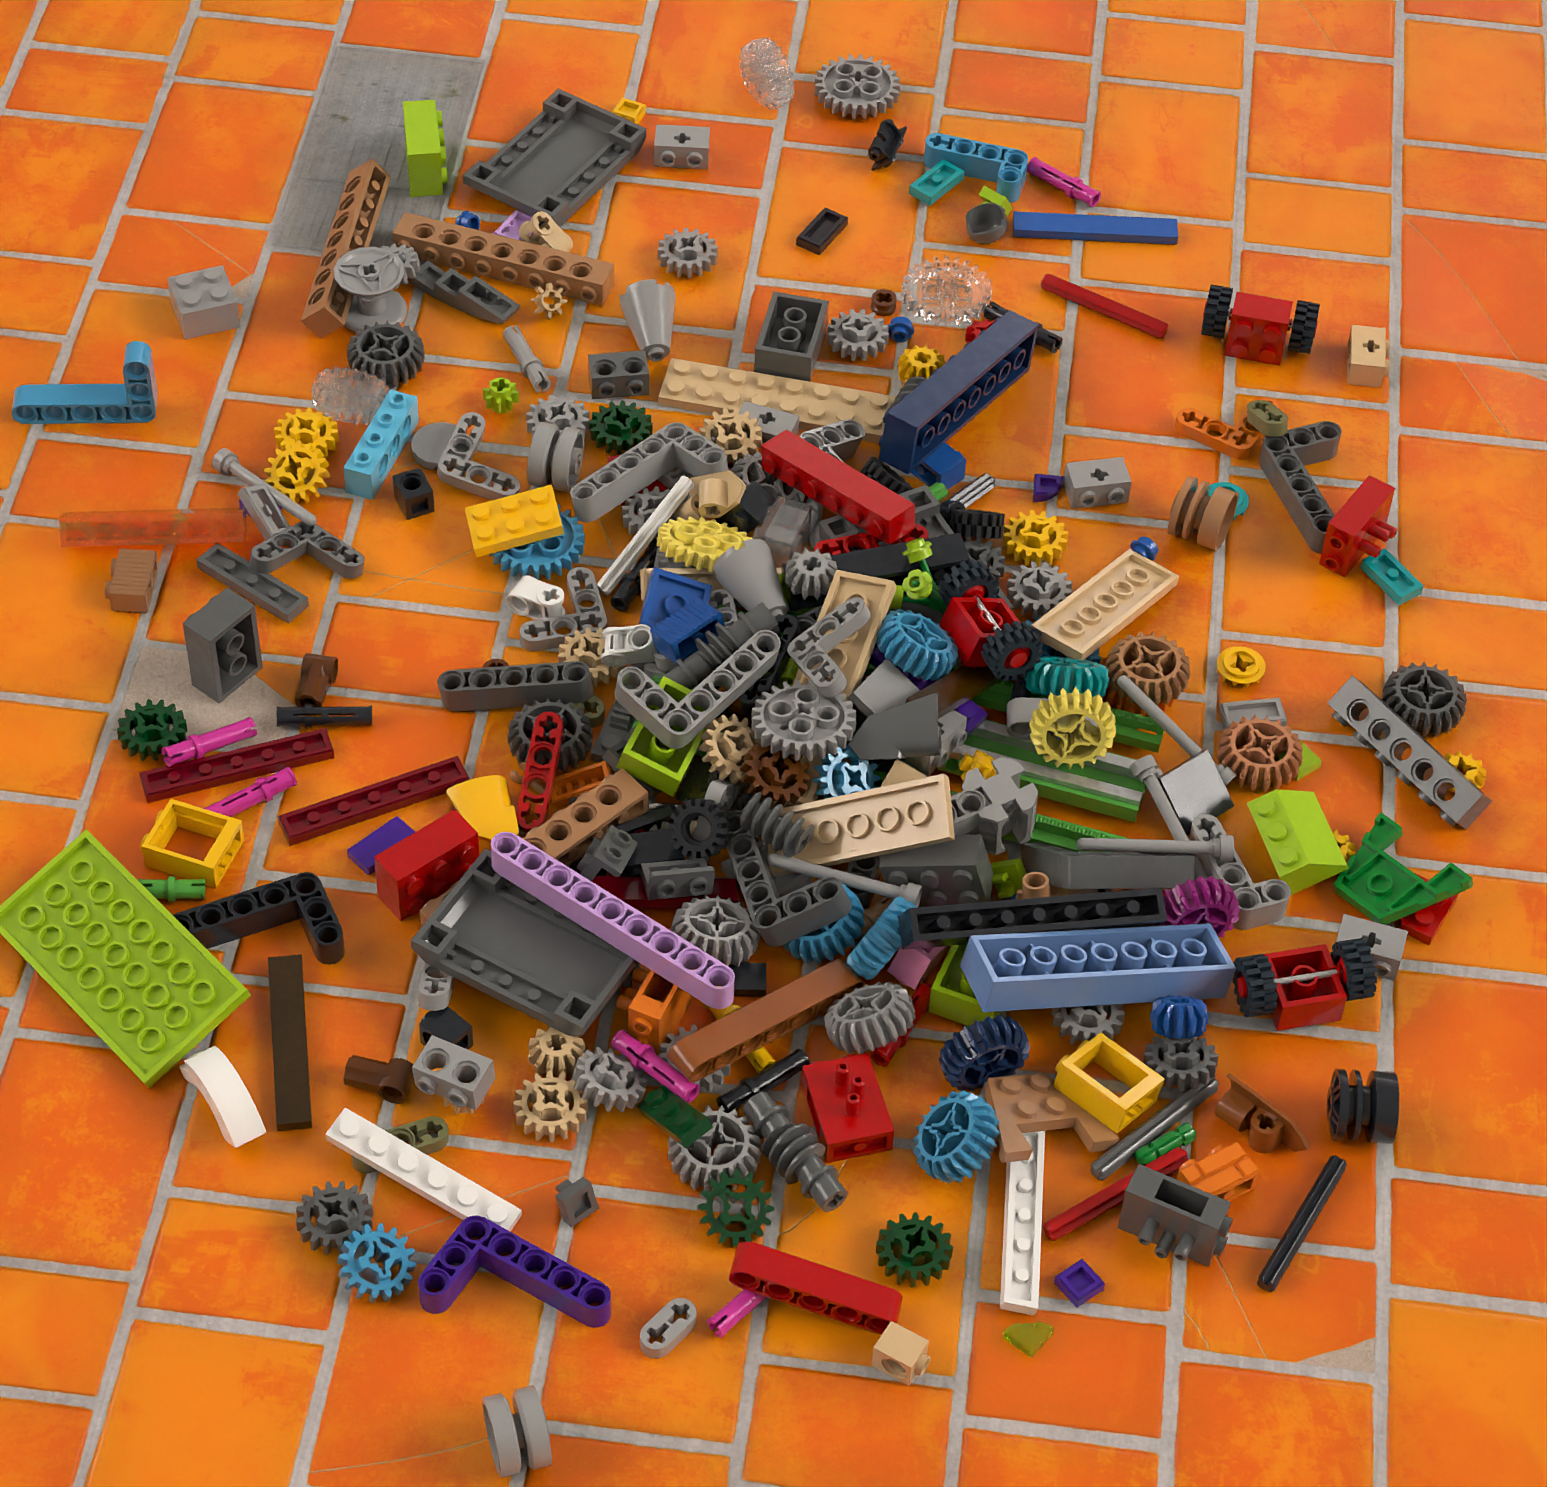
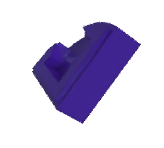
(1046, 487)

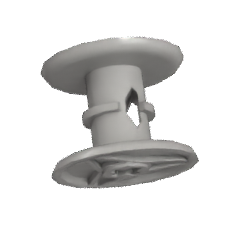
(371, 277)

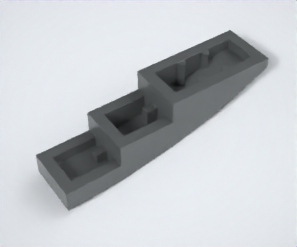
(466, 295)

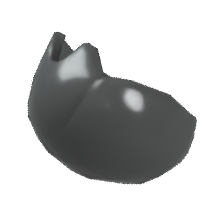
(986, 223)

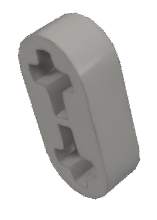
(673, 1332)

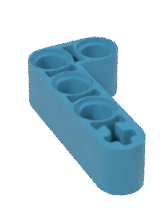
(980, 161)

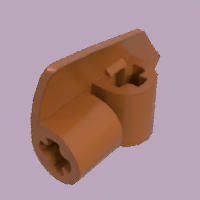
(1266, 1124)

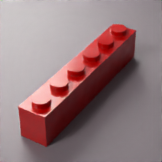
(838, 487)

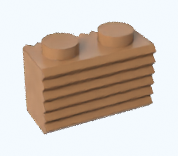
(132, 580)

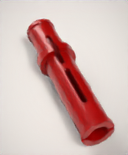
(921, 999)

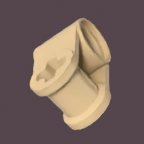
(547, 234)

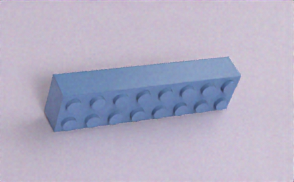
(1096, 966)

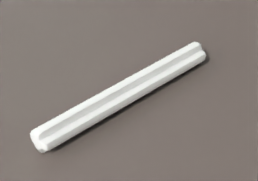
(645, 535)

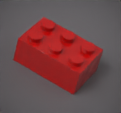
(425, 864)

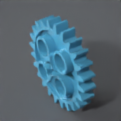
(547, 554)

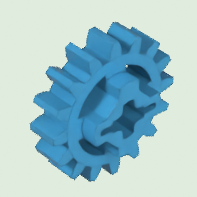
(844, 778)
(389, 1256)

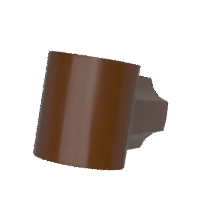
(316, 676)
(389, 1079)

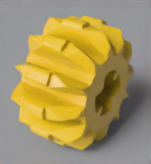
(919, 362)

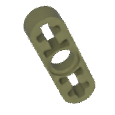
(420, 1128)

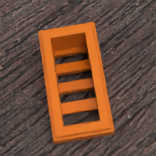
(590, 774)

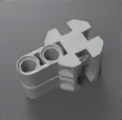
(995, 805)

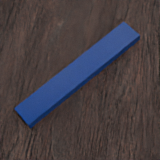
(1095, 227)

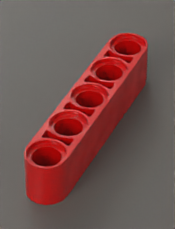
(814, 1287)

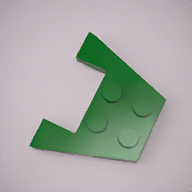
(1385, 887)

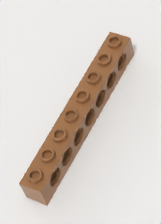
(351, 229)
(505, 258)
(627, 800)

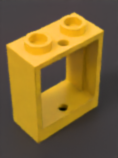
(177, 814)
(1097, 1099)

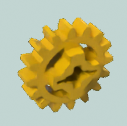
(307, 428)
(309, 474)
(1035, 538)

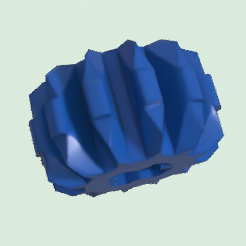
(1179, 1017)

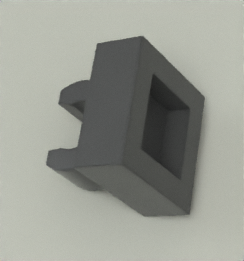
(576, 1200)

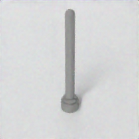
(228, 463)
(1167, 724)
(1146, 771)
(1219, 847)
(909, 892)

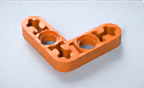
(1230, 436)

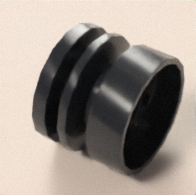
(1367, 1106)

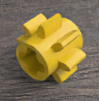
(978, 760)

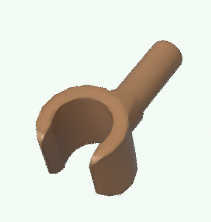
(514, 775)

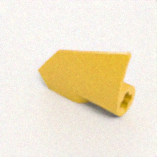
(485, 805)

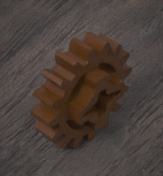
(774, 775)

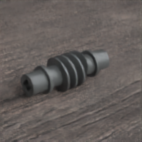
(721, 647)
(795, 1152)

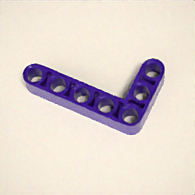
(513, 1269)

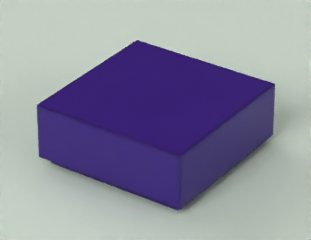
(1079, 1283)

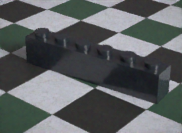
(889, 564)

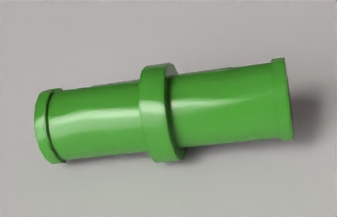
(175, 888)

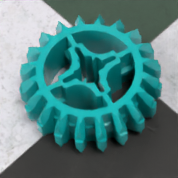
(1057, 673)

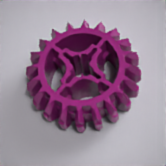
(1202, 903)

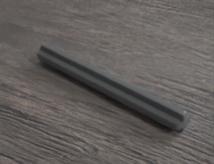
(1152, 1129)

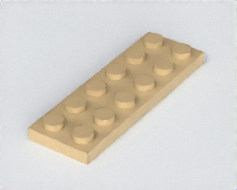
(1105, 605)
(874, 822)

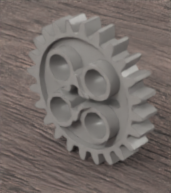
(857, 86)
(803, 721)

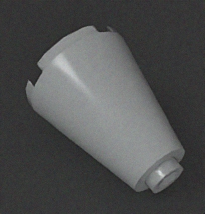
(650, 316)
(751, 576)

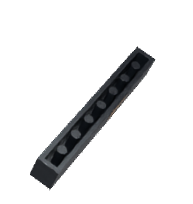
(956, 923)

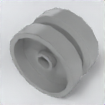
(555, 457)
(523, 1430)

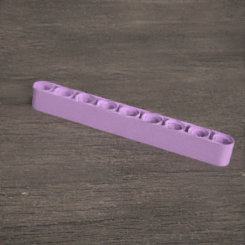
(613, 920)

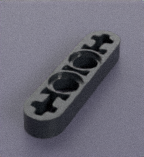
(789, 626)

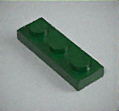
(674, 1116)

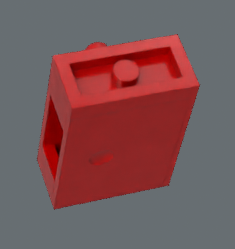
(1358, 526)
(847, 1107)

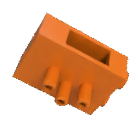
(653, 1008)

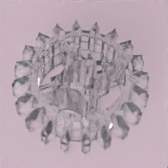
(766, 73)
(348, 394)

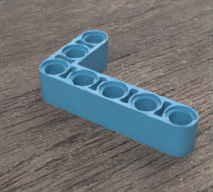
(94, 402)

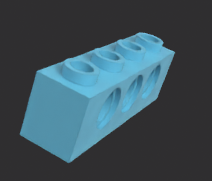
(381, 444)

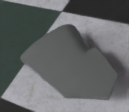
(900, 732)

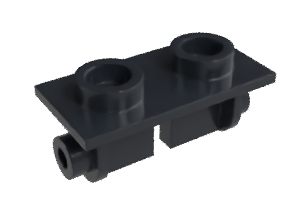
(886, 144)

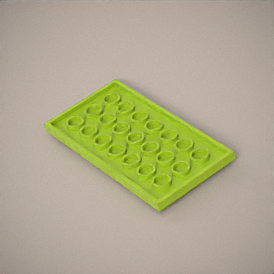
(119, 958)

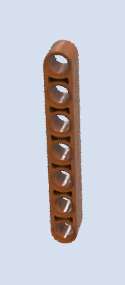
(762, 1021)

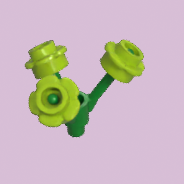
(918, 585)

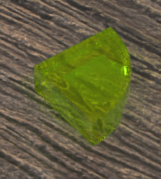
(1028, 1336)

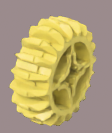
(1067, 720)

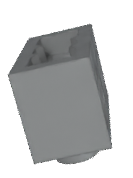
(457, 1066)

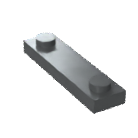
(258, 587)

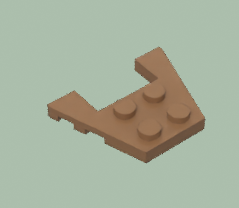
(1033, 1105)

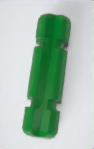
(1183, 1135)

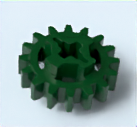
(620, 426)
(151, 729)
(747, 1220)
(914, 1260)

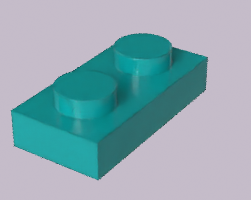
(936, 182)
(1392, 577)

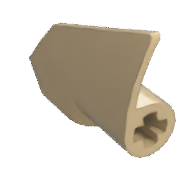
(712, 496)

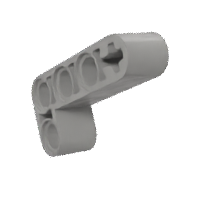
(1258, 902)

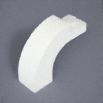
(225, 1095)

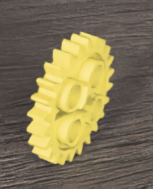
(698, 541)

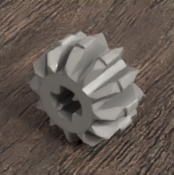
(810, 573)

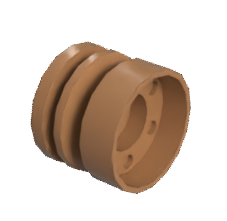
(1197, 511)

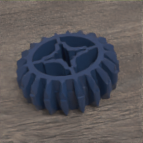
(984, 1052)

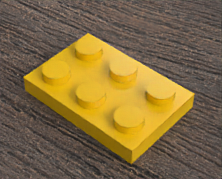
(514, 521)

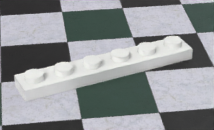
(419, 1171)
(1023, 1230)

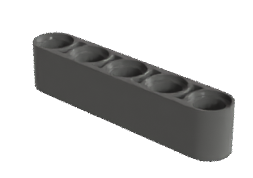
(515, 685)

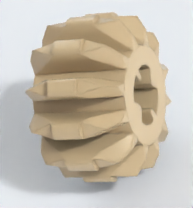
(554, 1052)

